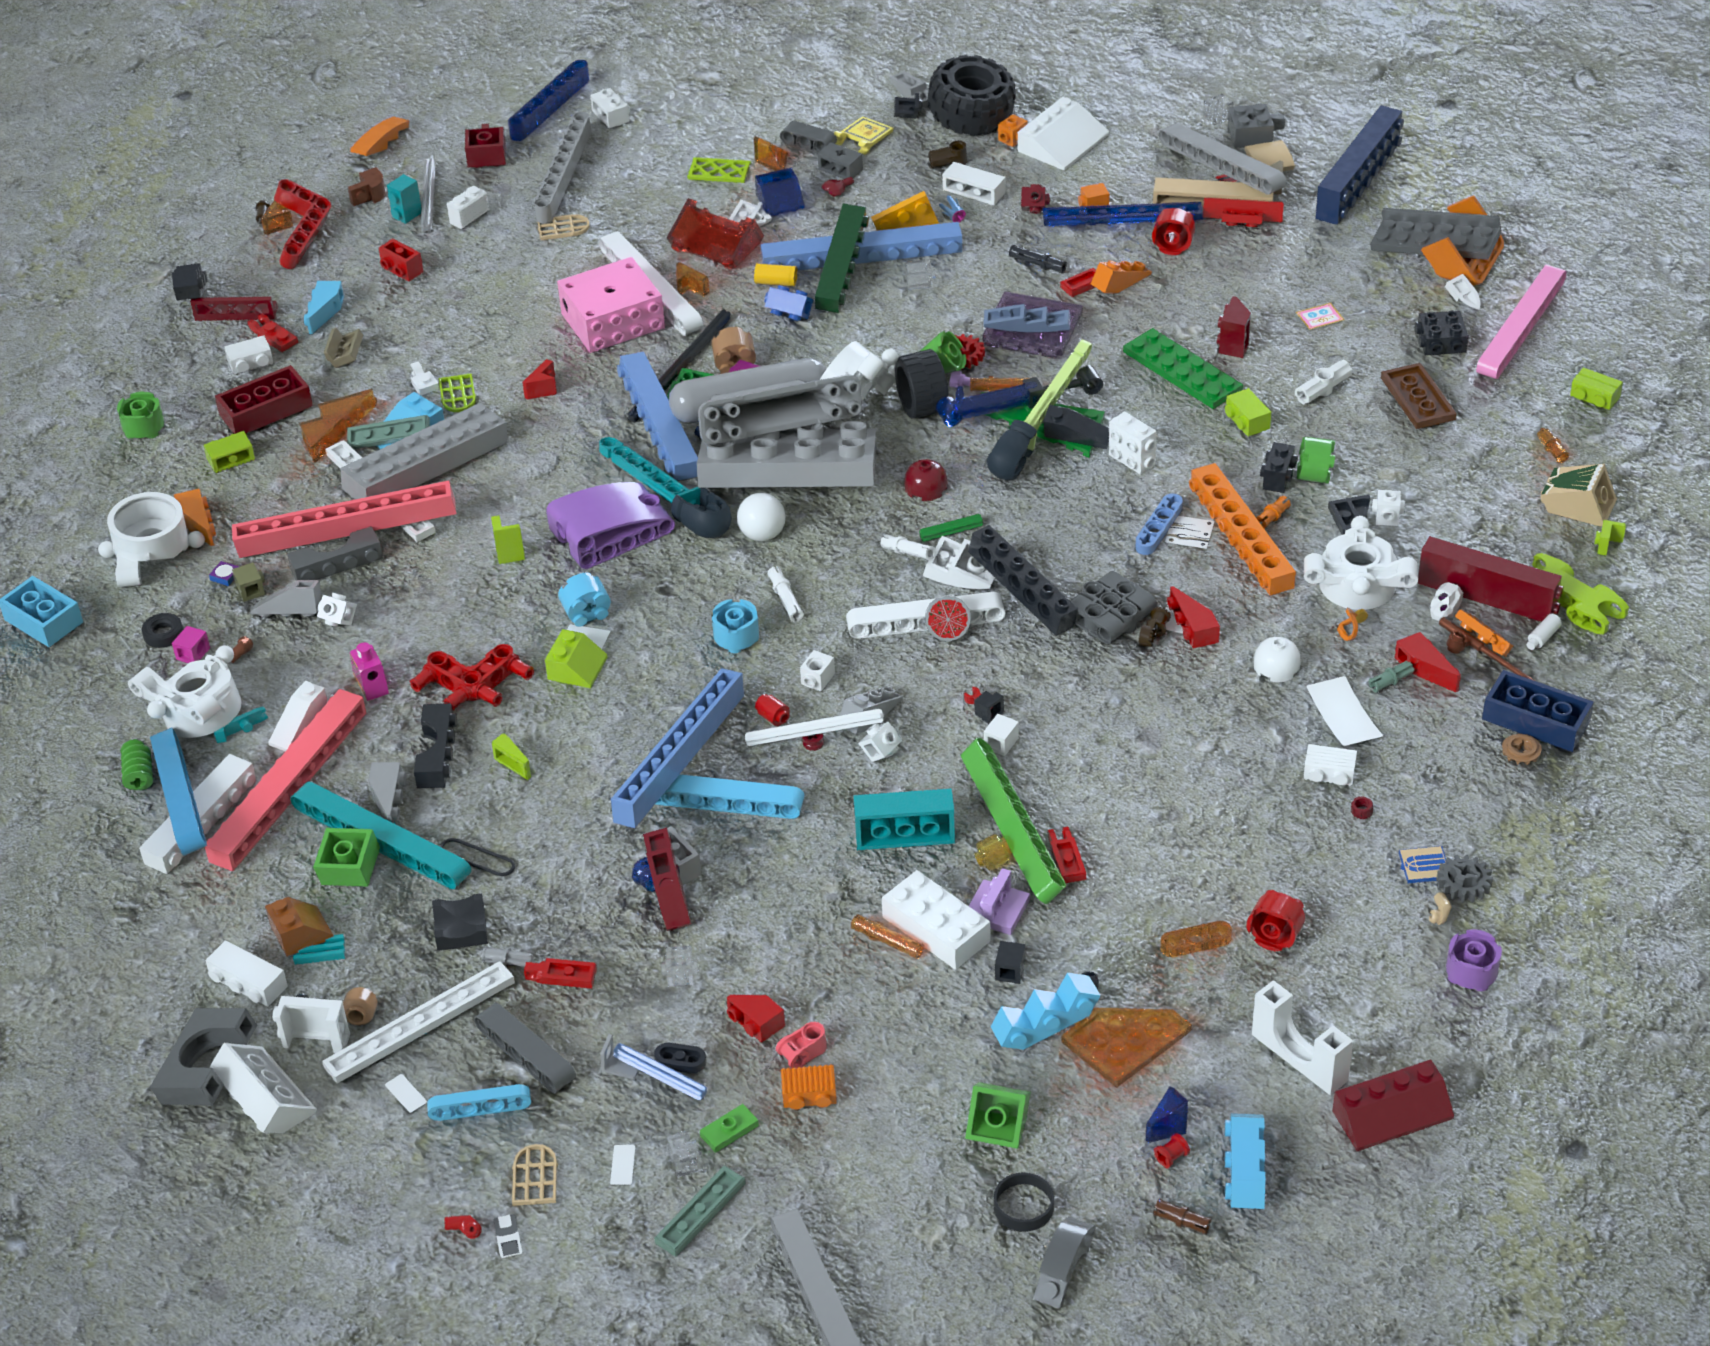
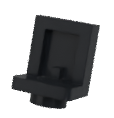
(907, 107)

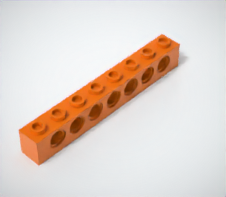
(1242, 529)

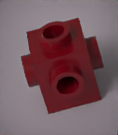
(1033, 192)

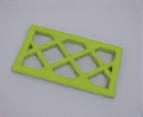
(727, 177)

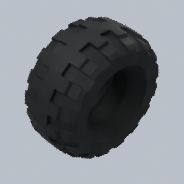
(971, 94)

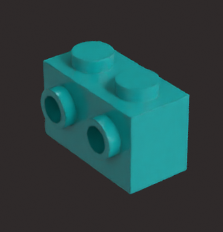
(404, 198)

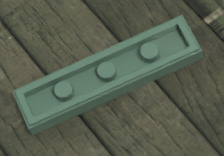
(385, 432)
(699, 1211)

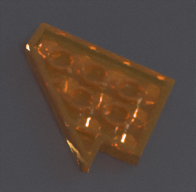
(1124, 1039)

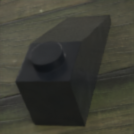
(1074, 427)

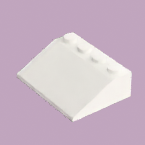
(1061, 134)

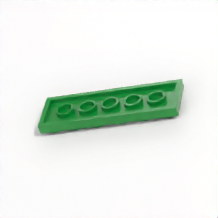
(1182, 368)

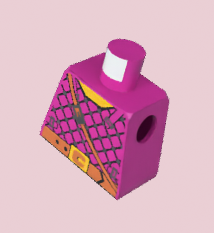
(363, 661)

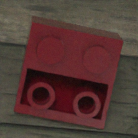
(1234, 329)

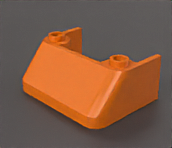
(1448, 261)

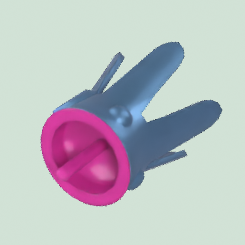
(956, 213)

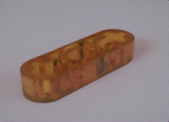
(1178, 936)

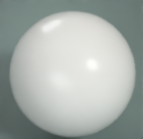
(761, 517)

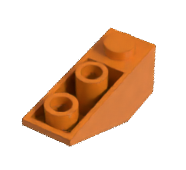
(1117, 276)
(195, 514)

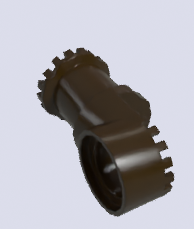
(1154, 627)

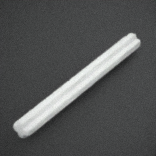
(814, 727)

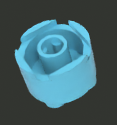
(584, 599)
(735, 625)

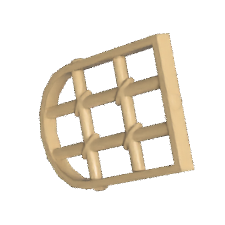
(573, 233)
(543, 1163)

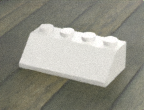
(261, 1088)

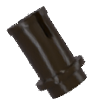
(261, 208)

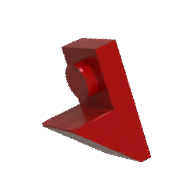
(540, 381)

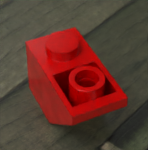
(757, 1015)

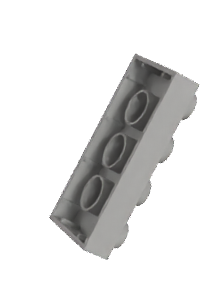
(792, 458)

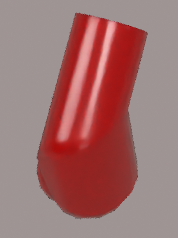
(465, 1224)

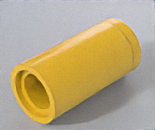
(775, 274)

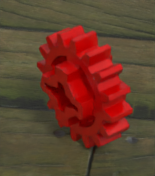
(973, 350)

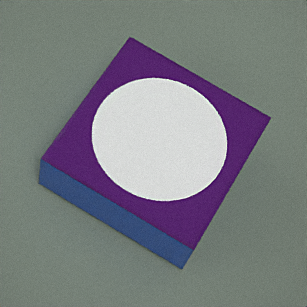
(223, 573)

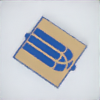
(1421, 863)

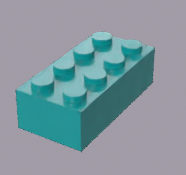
(904, 819)

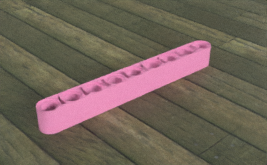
(1521, 322)

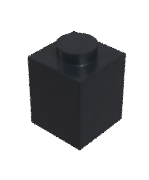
(1010, 962)

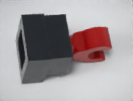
(985, 704)

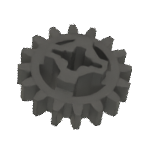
(1464, 878)

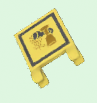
(864, 131)

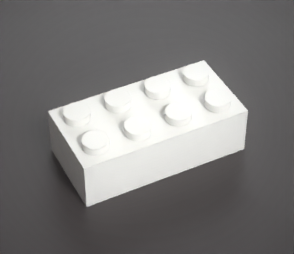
(936, 919)

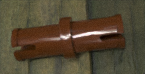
(1182, 1216)

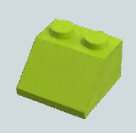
(574, 659)

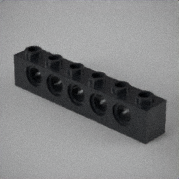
(1022, 580)

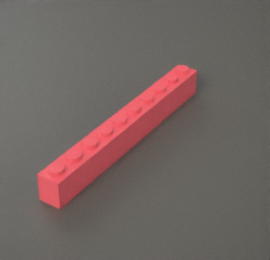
(343, 518)
(290, 772)

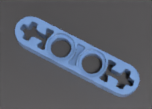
(1155, 522)

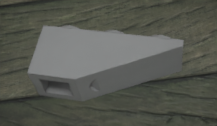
(297, 598)
(882, 698)
(386, 788)

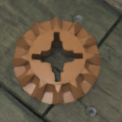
(1513, 743)

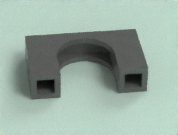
(207, 1028)

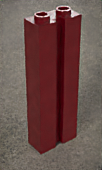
(1490, 579)

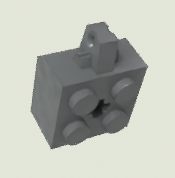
(1253, 124)

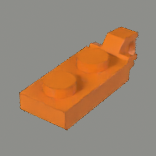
(1484, 632)

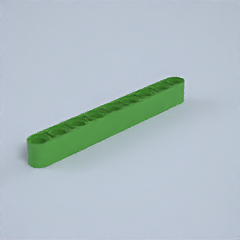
(1013, 821)

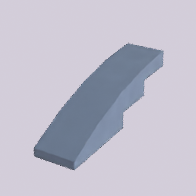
(1020, 319)

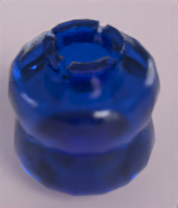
(642, 876)

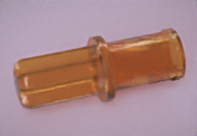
(1553, 445)

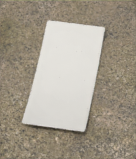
(1343, 711)

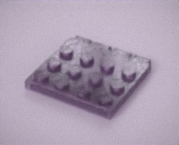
(1049, 343)

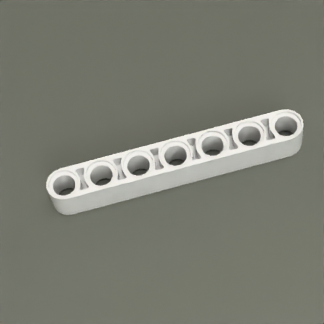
(910, 616)

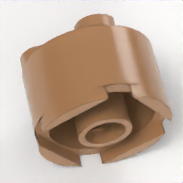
(731, 346)

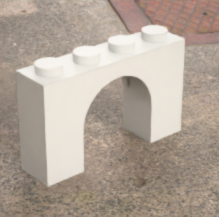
(1324, 1064)

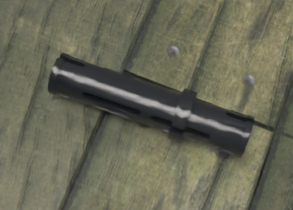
(1057, 265)

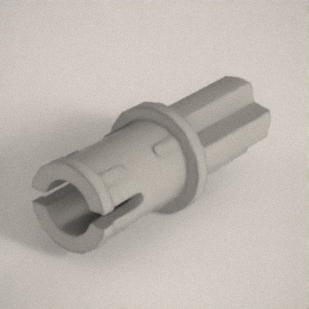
(506, 956)

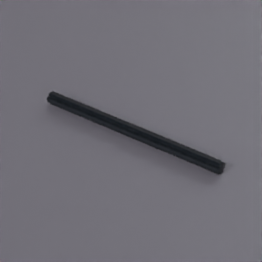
(688, 355)

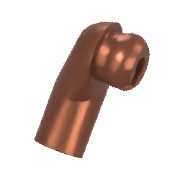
(244, 645)

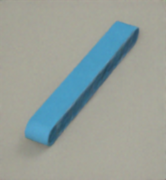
(178, 791)

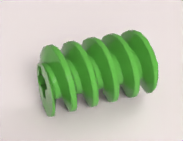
(136, 765)

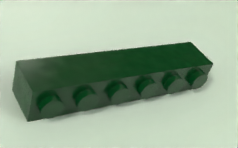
(841, 257)

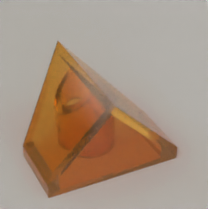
(769, 154)

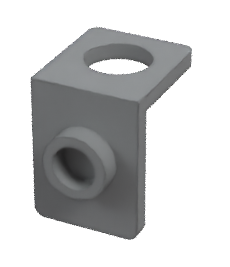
(612, 1065)

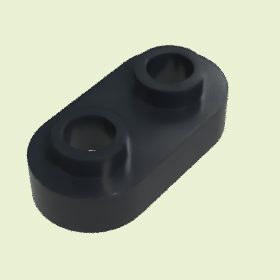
(681, 1057)

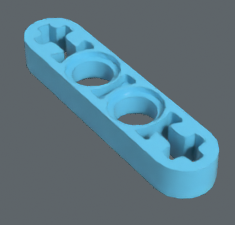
(509, 1099)

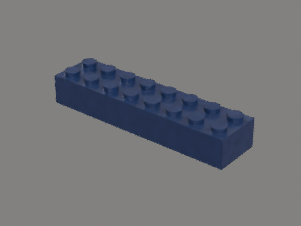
(1359, 165)

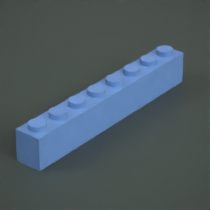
(657, 416)

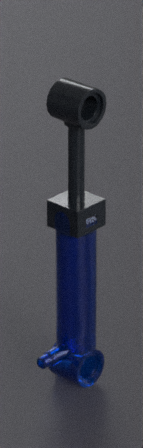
(1029, 393)

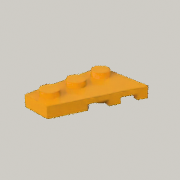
(908, 213)

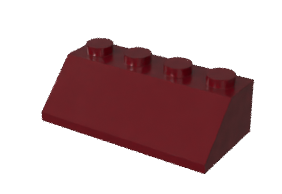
(1393, 1105)

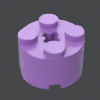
(1473, 960)

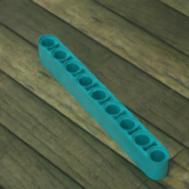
(393, 840)

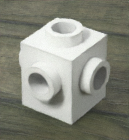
(1388, 507)
(336, 610)
(880, 741)

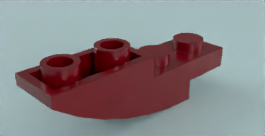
(666, 879)

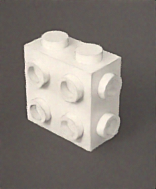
(1132, 442)

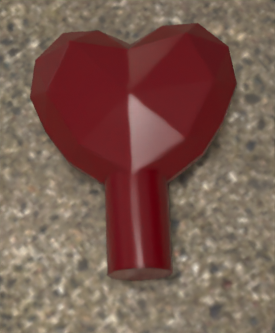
(837, 187)

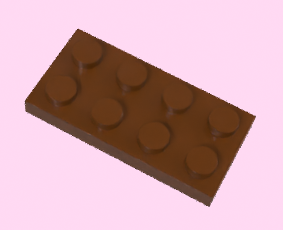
(1418, 395)

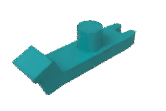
(242, 722)

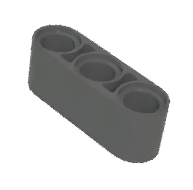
(807, 137)

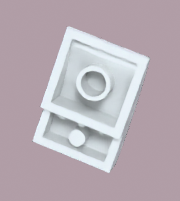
(957, 567)

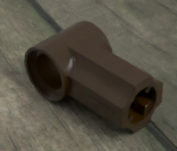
(954, 153)

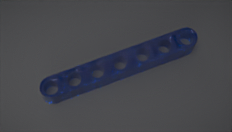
(548, 100)

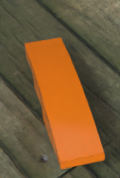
(378, 136)

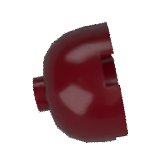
(925, 480)

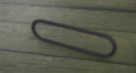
(485, 851)

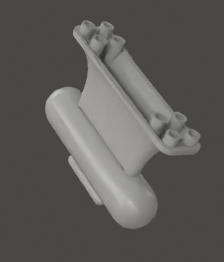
(765, 400)

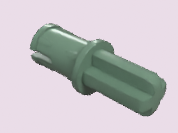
(1391, 676)

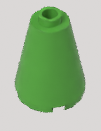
(948, 350)

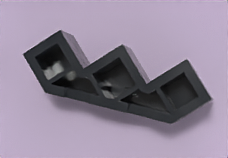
(189, 281)

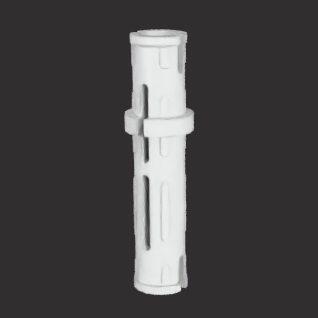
(903, 546)
(782, 588)

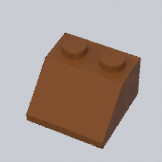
(297, 924)

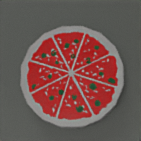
(947, 618)

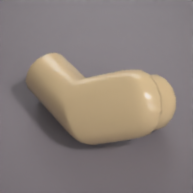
(1444, 907)

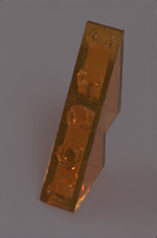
(334, 420)

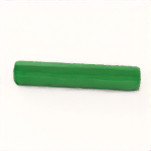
(951, 527)

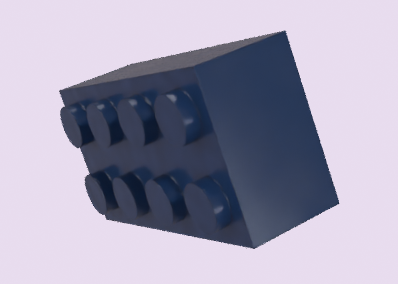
(1537, 710)

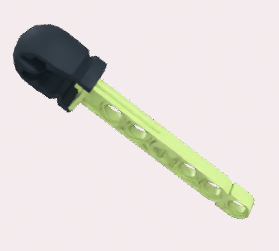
(1016, 444)

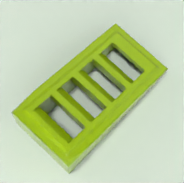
(510, 756)

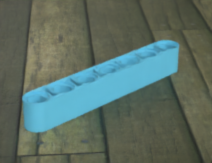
(734, 796)

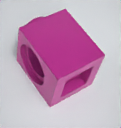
(191, 645)

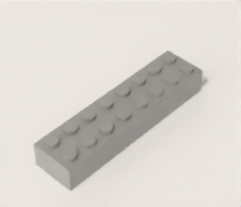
(425, 453)

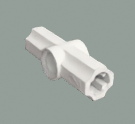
(1323, 382)

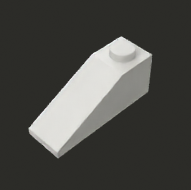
(298, 714)

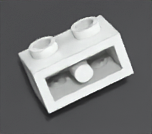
(610, 108)

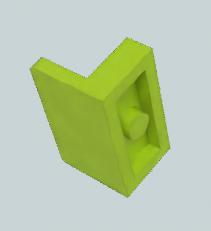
(507, 541)

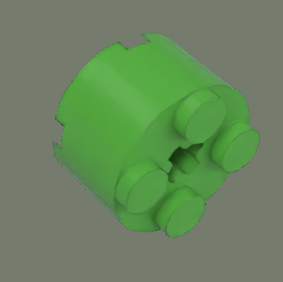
(140, 415)
(1315, 459)

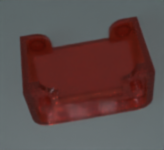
(714, 236)

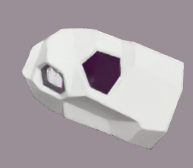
(1446, 601)

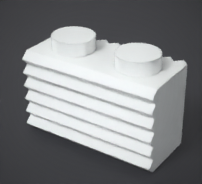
(467, 207)
(248, 354)
(1330, 765)

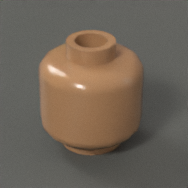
(360, 1006)

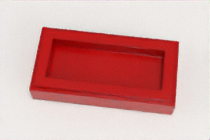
(1079, 283)

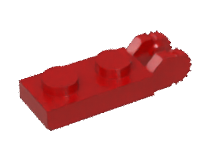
(274, 333)
(1067, 856)

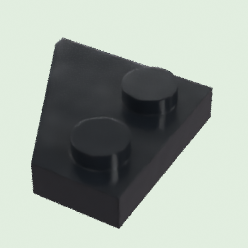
(1347, 509)

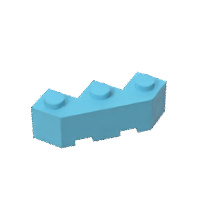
(1046, 1013)
(1245, 1161)

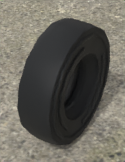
(158, 621)

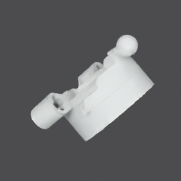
(866, 367)
(143, 516)
(1359, 585)
(195, 698)

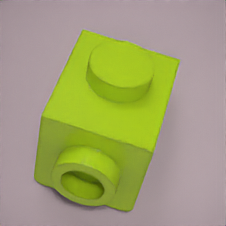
(1610, 531)

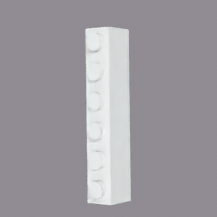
(213, 799)

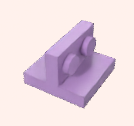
(1000, 902)

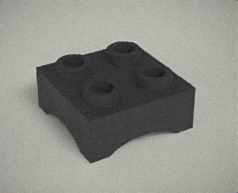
(459, 922)

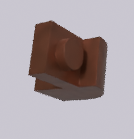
(369, 189)

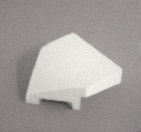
(746, 209)

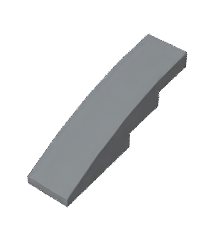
(908, 86)

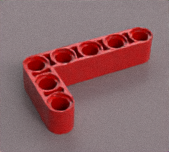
(314, 211)

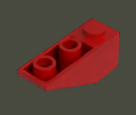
(1195, 619)
(1427, 661)

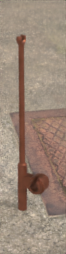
(1460, 639)

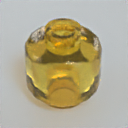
(992, 852)

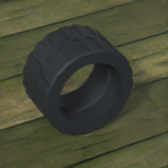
(920, 382)

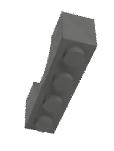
(314, 565)

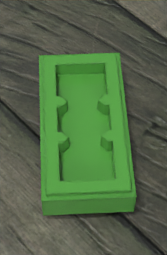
(729, 1128)

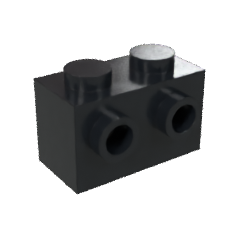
(1278, 467)

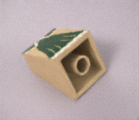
(1580, 493)

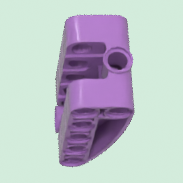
(607, 521)

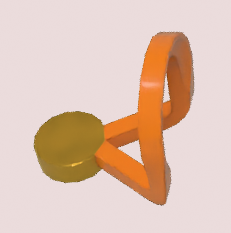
(1355, 618)

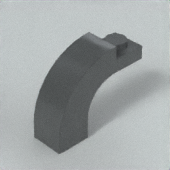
(1063, 1252)

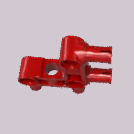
(475, 681)

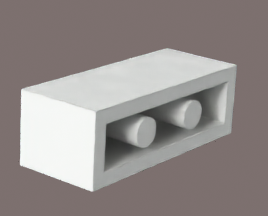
(974, 183)
(246, 973)

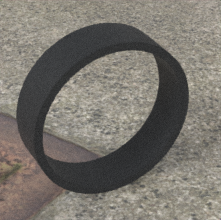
(1023, 1178)

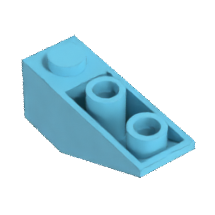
(325, 303)

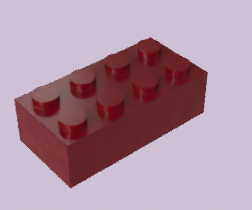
(264, 400)

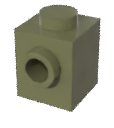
(249, 581)

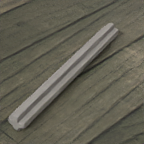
(428, 195)

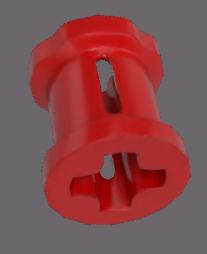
(1171, 1150)

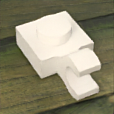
(421, 381)

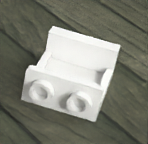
(311, 1020)

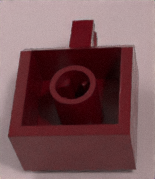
(485, 146)

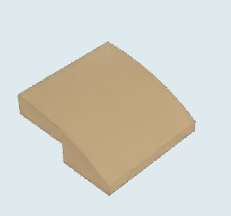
(1271, 153)

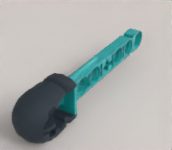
(696, 508)

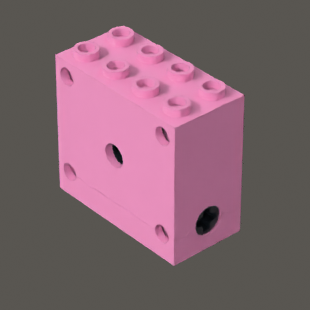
(611, 304)

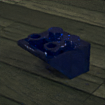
(779, 191)

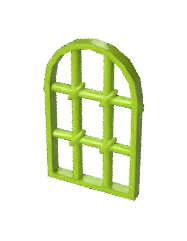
(464, 397)

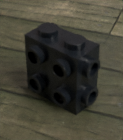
(1441, 333)

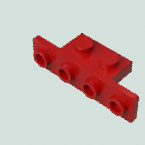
(1243, 211)

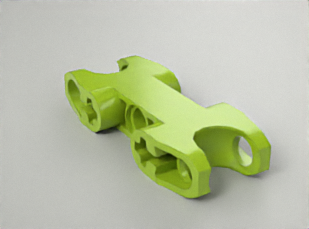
(1581, 601)

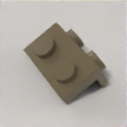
(342, 348)

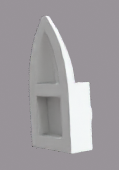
(1463, 290)

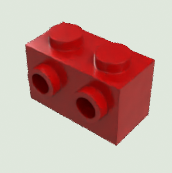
(401, 259)

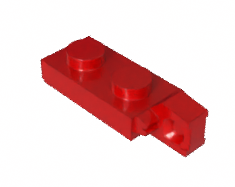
(562, 972)

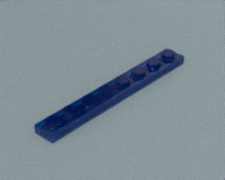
(1115, 213)

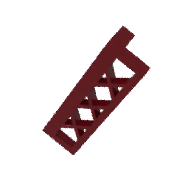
(232, 308)

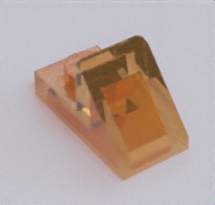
(276, 219)
(688, 278)

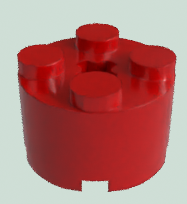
(1173, 231)
(1276, 920)

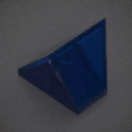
(1168, 1117)

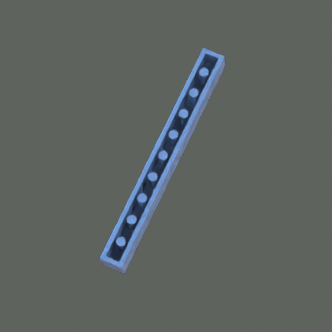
(876, 247)
(677, 748)

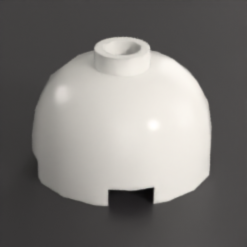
(1277, 659)

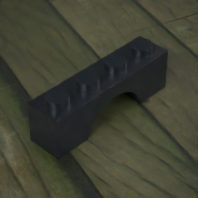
(433, 765)

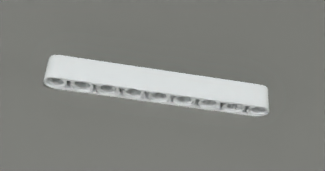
(675, 307)

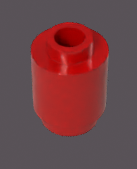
(772, 709)

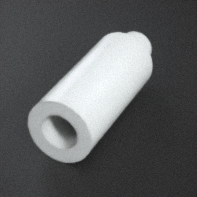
(1543, 631)

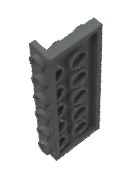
(1413, 229)

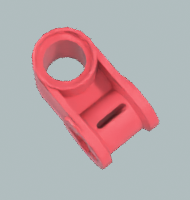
(803, 1044)

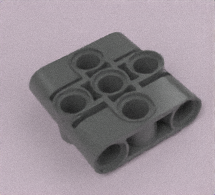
(1111, 607)

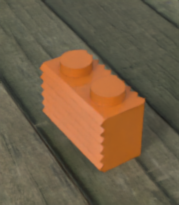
(808, 1086)

